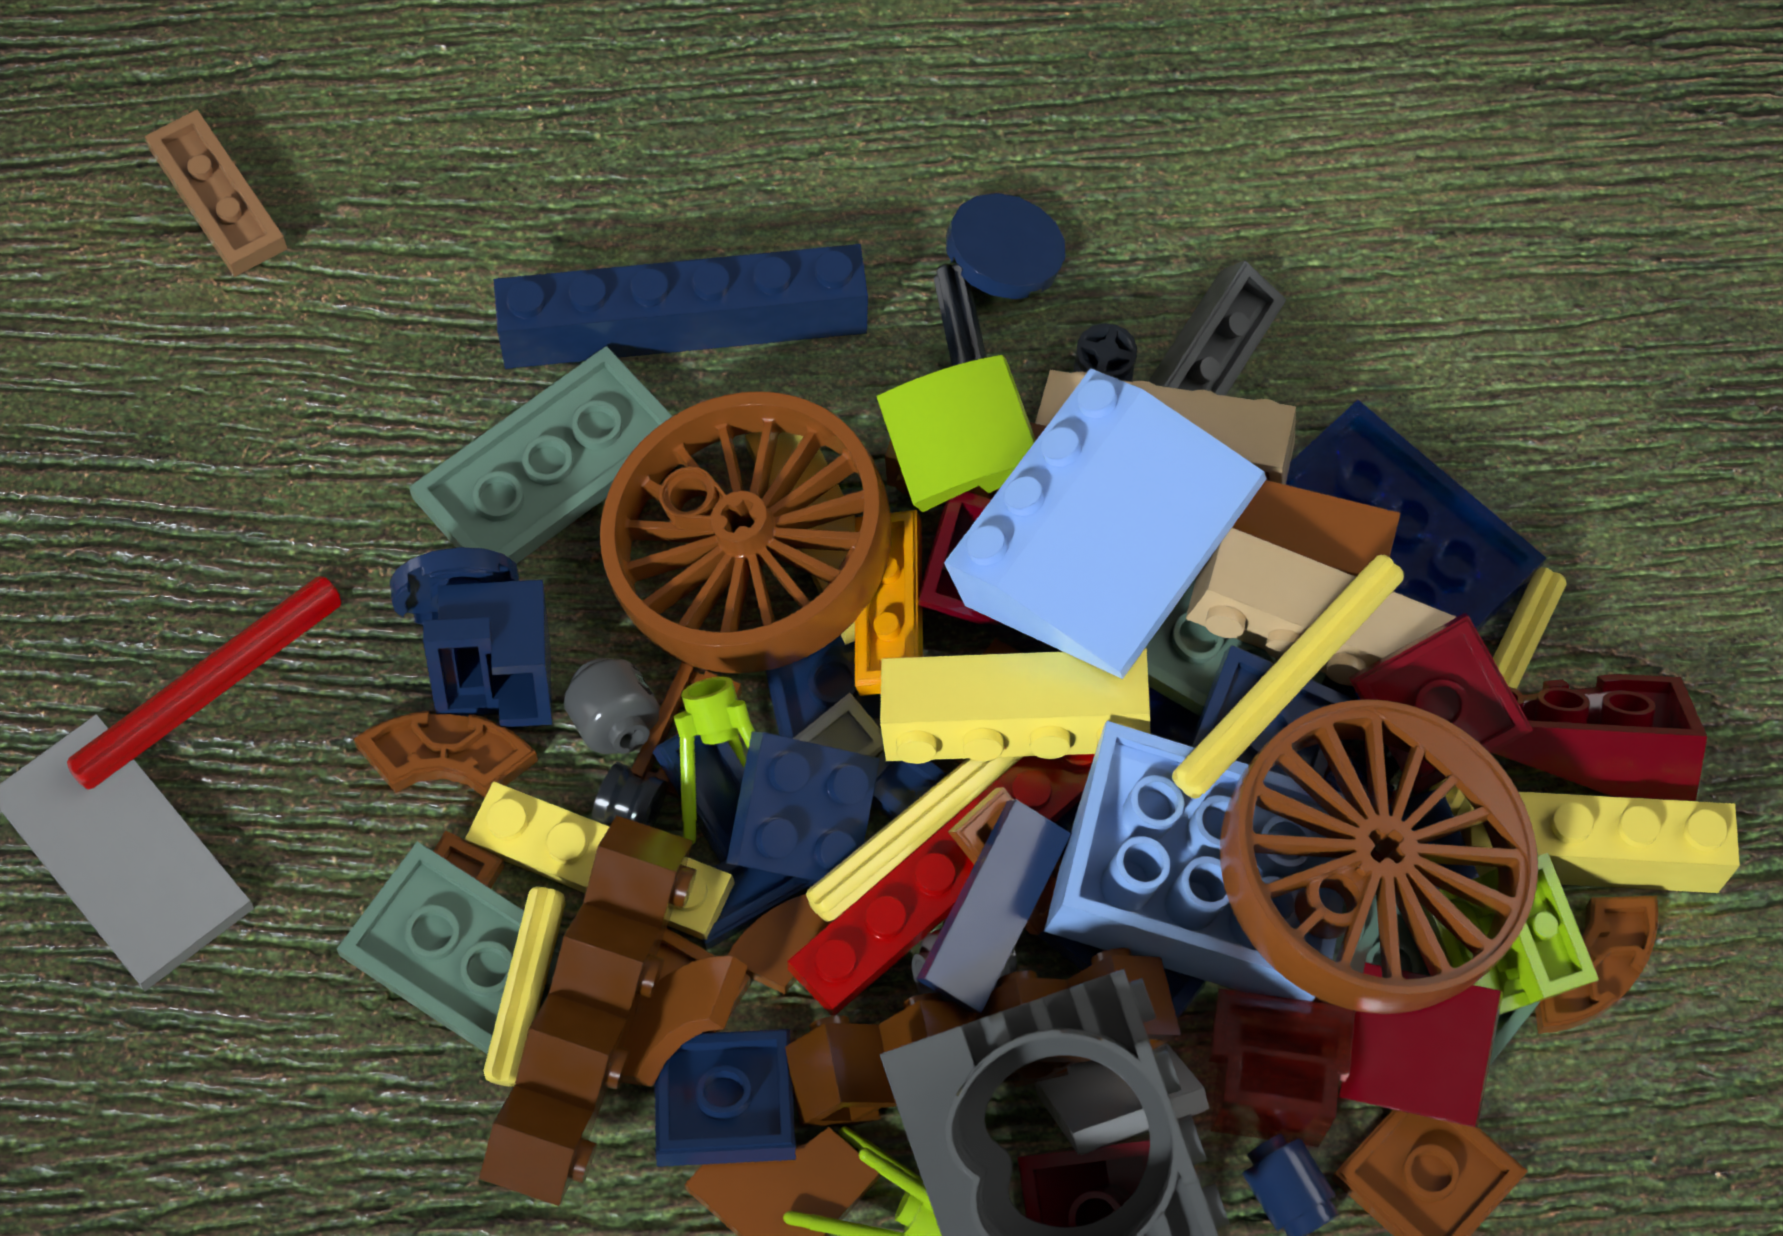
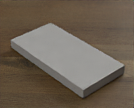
(123, 858)

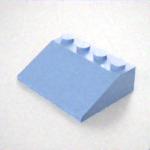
(1103, 524)
(1150, 872)

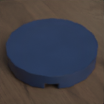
(1005, 245)
(417, 581)

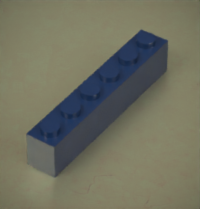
(681, 305)

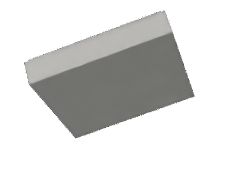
(1101, 1109)

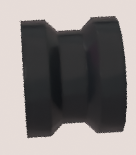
(1104, 346)
(629, 797)

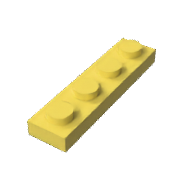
(564, 849)

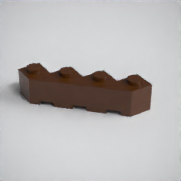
(581, 1027)
(839, 1063)

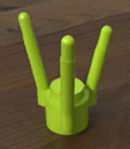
(717, 717)
(913, 1211)

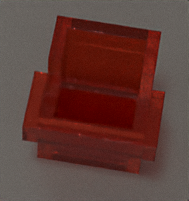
(1278, 1065)

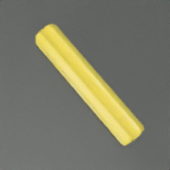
(524, 983)

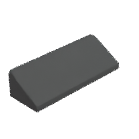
(1221, 332)

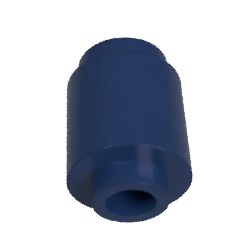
(1290, 1186)

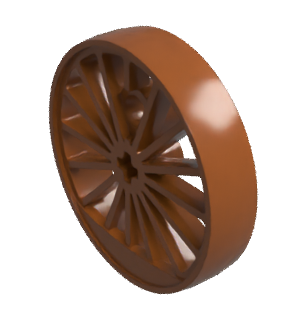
(746, 531)
(1403, 876)

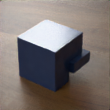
(491, 652)

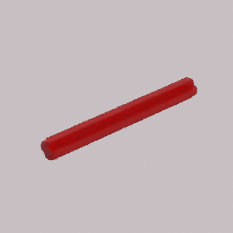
(203, 683)

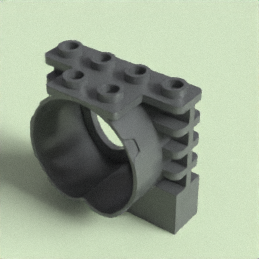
(951, 1076)

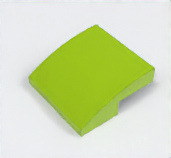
(957, 430)
(1545, 956)

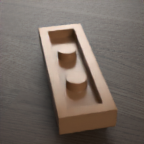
(216, 193)

